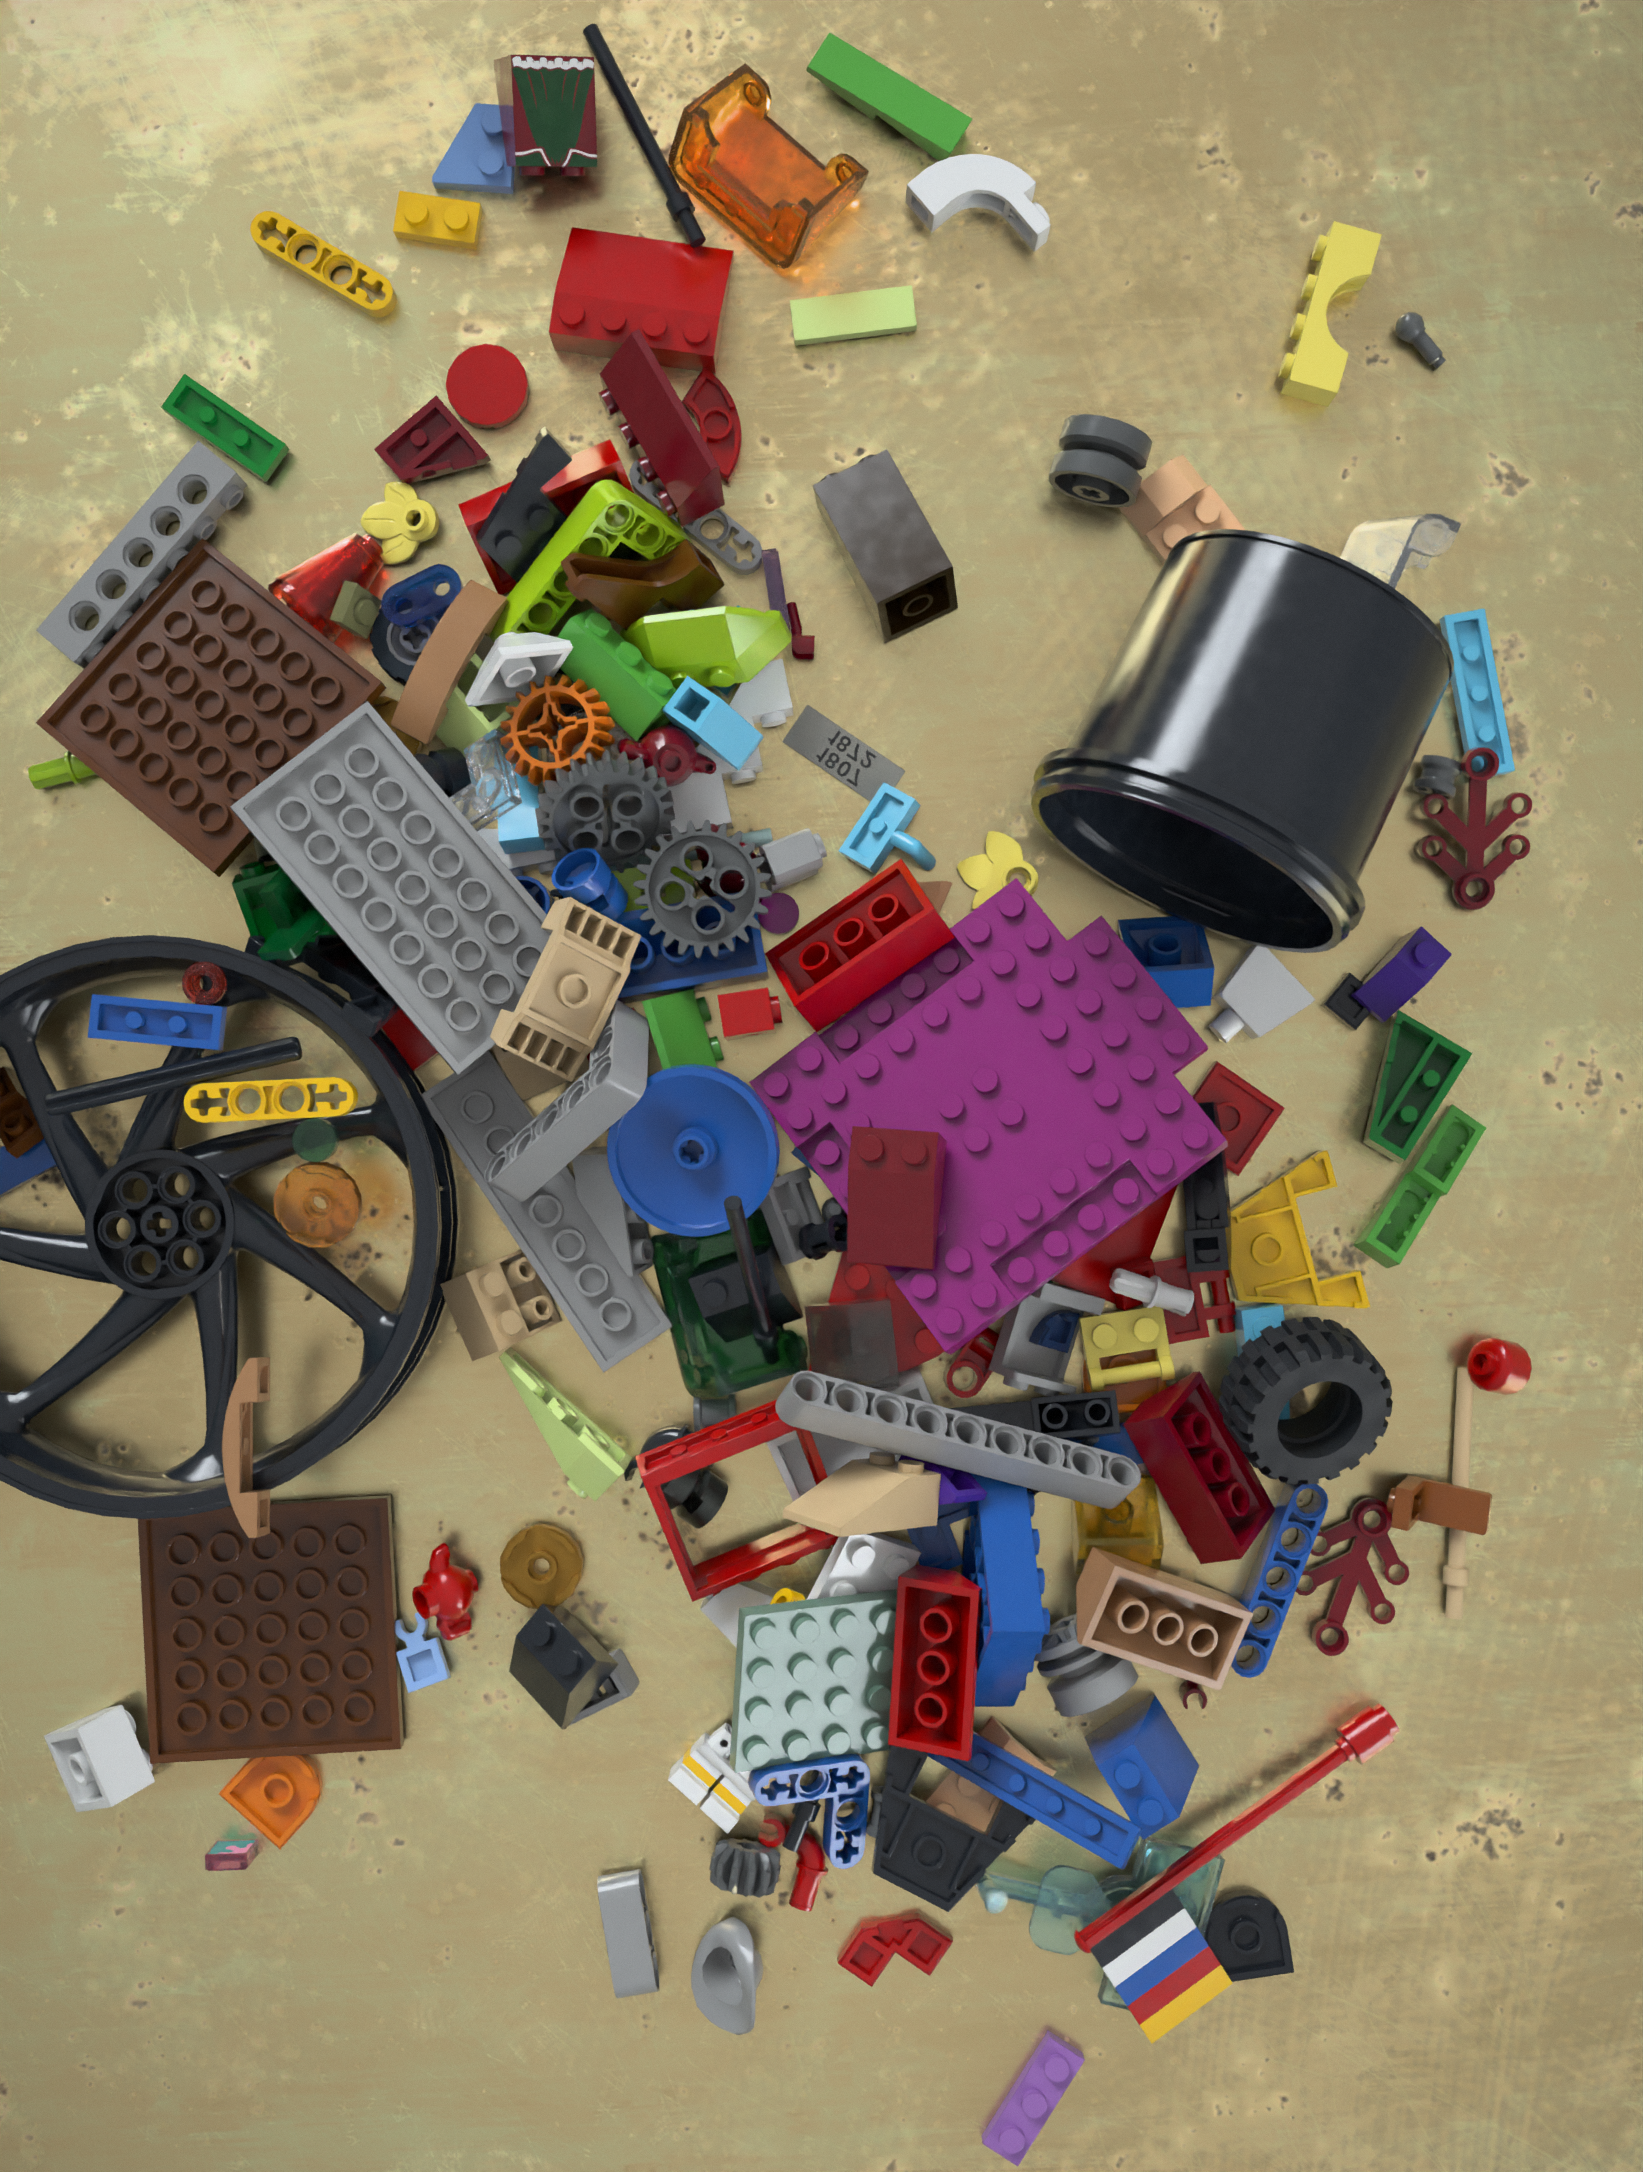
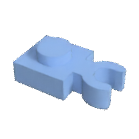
(422, 1660)

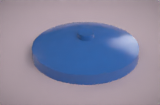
(691, 1147)

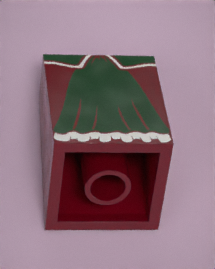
(547, 112)

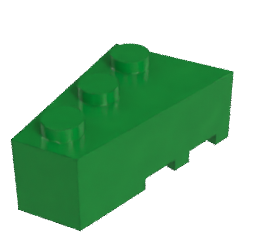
(1411, 1085)

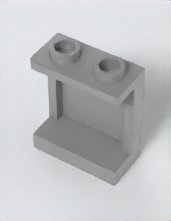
(1030, 1363)

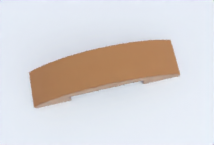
(445, 660)
(249, 1505)

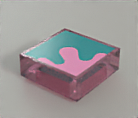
(231, 1855)

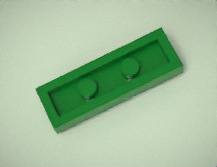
(225, 428)

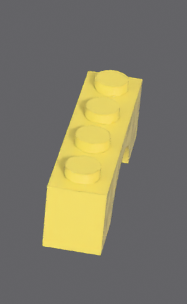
(1317, 361)

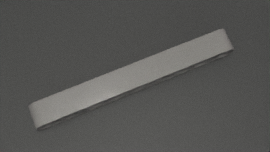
(956, 1439)

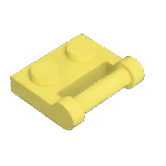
(1121, 1334)

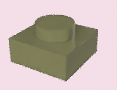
(356, 609)

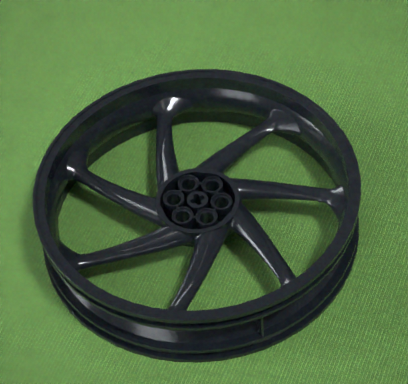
(105, 1195)

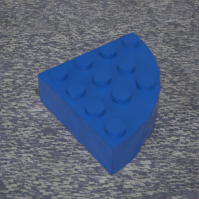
(1002, 1561)

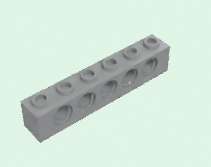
(143, 534)

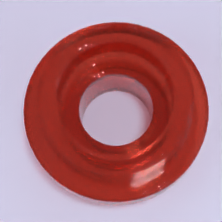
(192, 987)

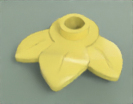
(395, 520)
(993, 870)

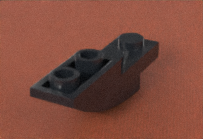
(1061, 1416)

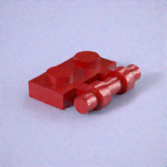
(1194, 1324)

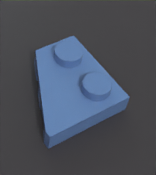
(477, 156)

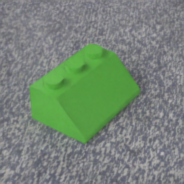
(617, 672)
(681, 1030)

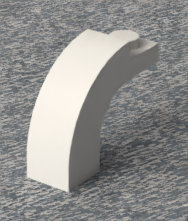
(979, 183)

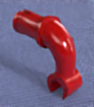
(810, 1862)

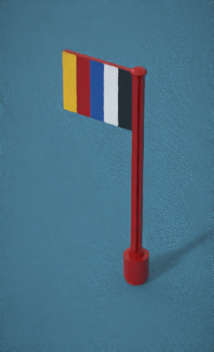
(1149, 1938)

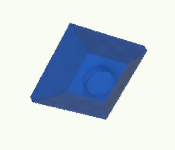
(1174, 956)

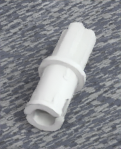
(1152, 1291)

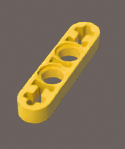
(321, 267)
(271, 1099)

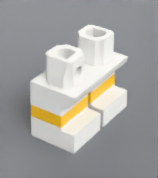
(707, 1777)

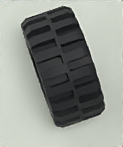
(1332, 1432)

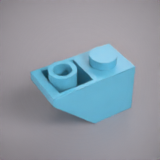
(712, 723)

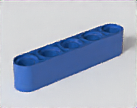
(1291, 1559)

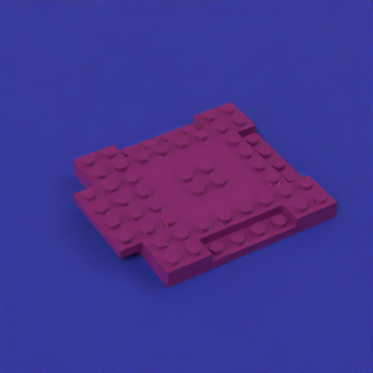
(1042, 1077)

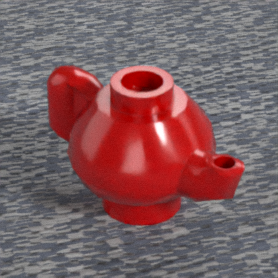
(446, 1594)

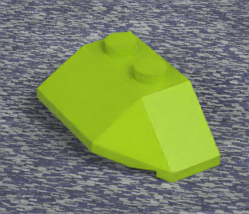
(710, 644)

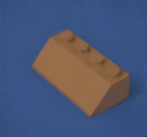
(1158, 1619)

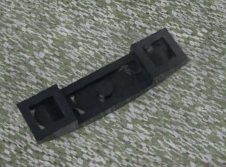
(1208, 1211)

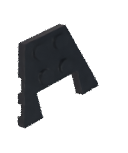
(526, 515)
(337, 965)
(929, 1848)

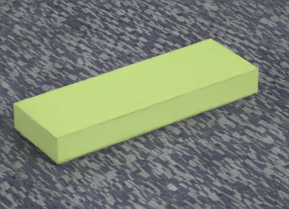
(853, 315)

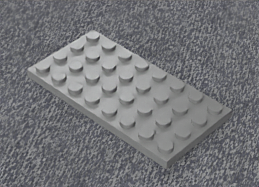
(402, 881)

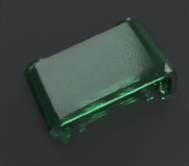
(704, 1359)

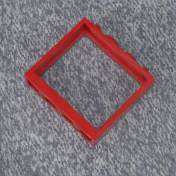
(709, 1447)

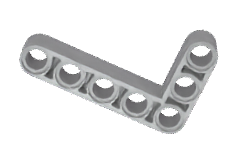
(581, 1112)

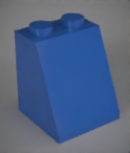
(1145, 1764)

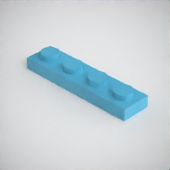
(1477, 688)

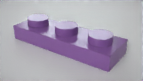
(1032, 2098)

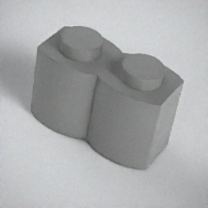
(792, 858)

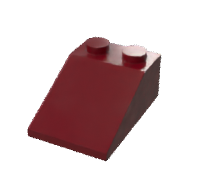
(894, 1196)

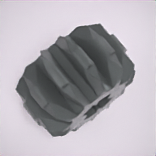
(745, 1867)

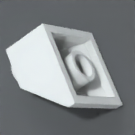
(514, 663)

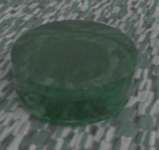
(315, 1140)

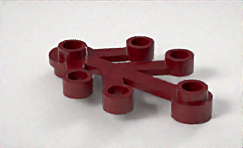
(1476, 835)
(1353, 1568)

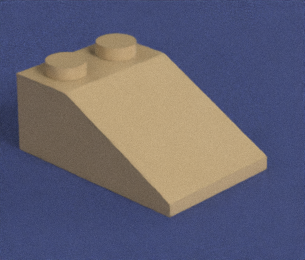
(870, 1498)

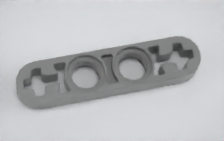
(729, 556)

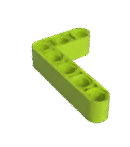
(605, 531)

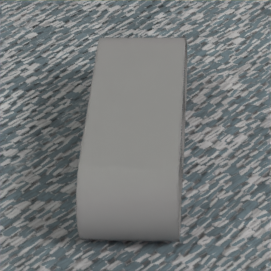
(628, 1933)

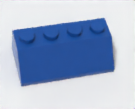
(662, 971)

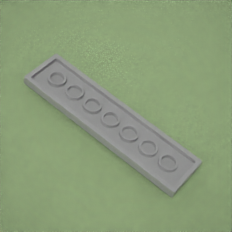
(551, 1227)

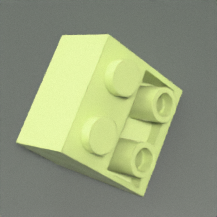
(468, 724)

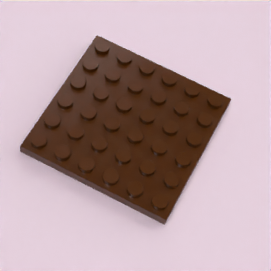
(205, 701)
(272, 1635)

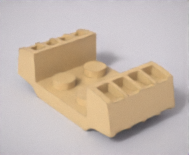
(568, 989)

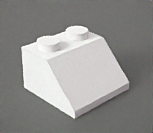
(100, 1759)

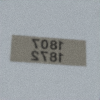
(841, 754)

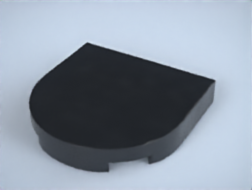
(1249, 1936)

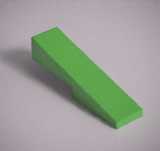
(886, 94)
(1420, 1187)

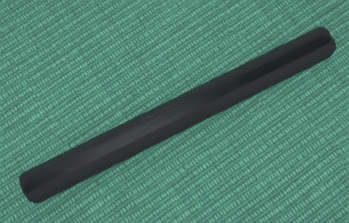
(173, 1076)

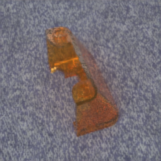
(757, 172)

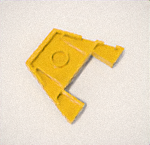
(1271, 1247)

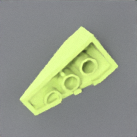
(576, 1442)

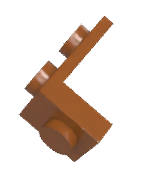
(1439, 1504)

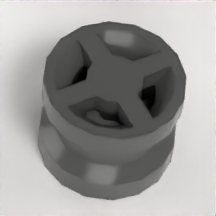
(1438, 776)

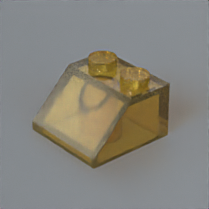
(1127, 1530)

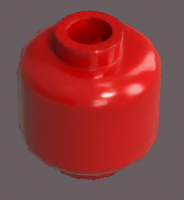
(1499, 1366)

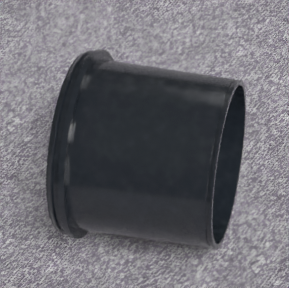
(1249, 740)

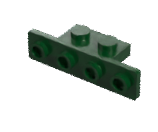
(293, 916)

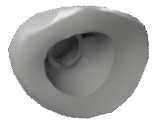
(727, 1976)

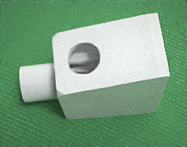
(1257, 996)

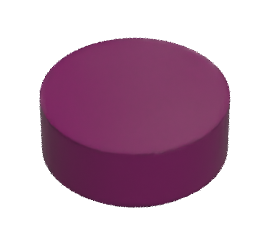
(782, 914)

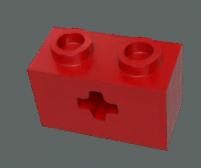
(749, 1013)

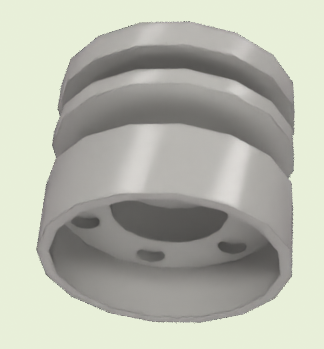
(1082, 1675)

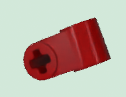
(975, 1356)

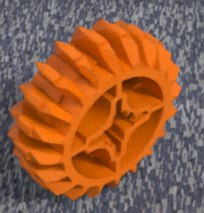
(548, 699)

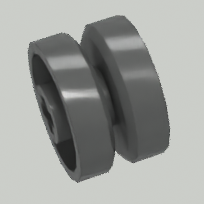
(1100, 460)

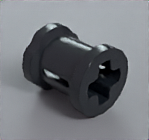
(824, 1236)

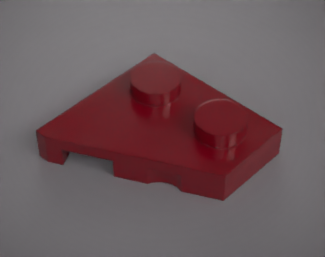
(430, 445)

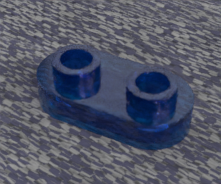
(421, 592)

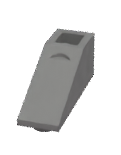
(616, 1221)

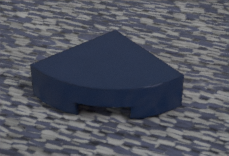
(1057, 1331)

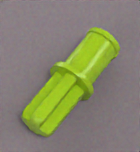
(58, 771)

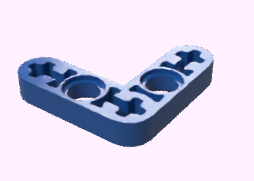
(828, 1786)

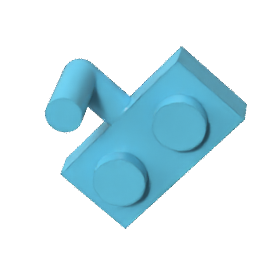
(882, 829)

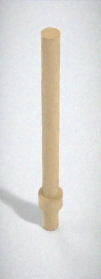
(1455, 1573)

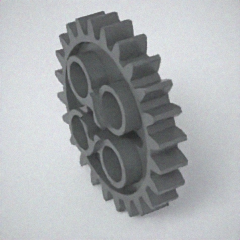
(643, 814)
(725, 857)

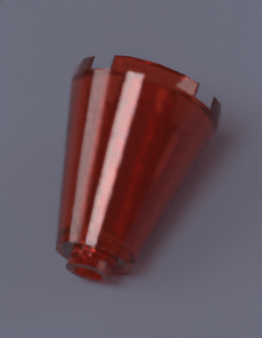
(317, 582)

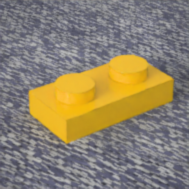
(438, 220)

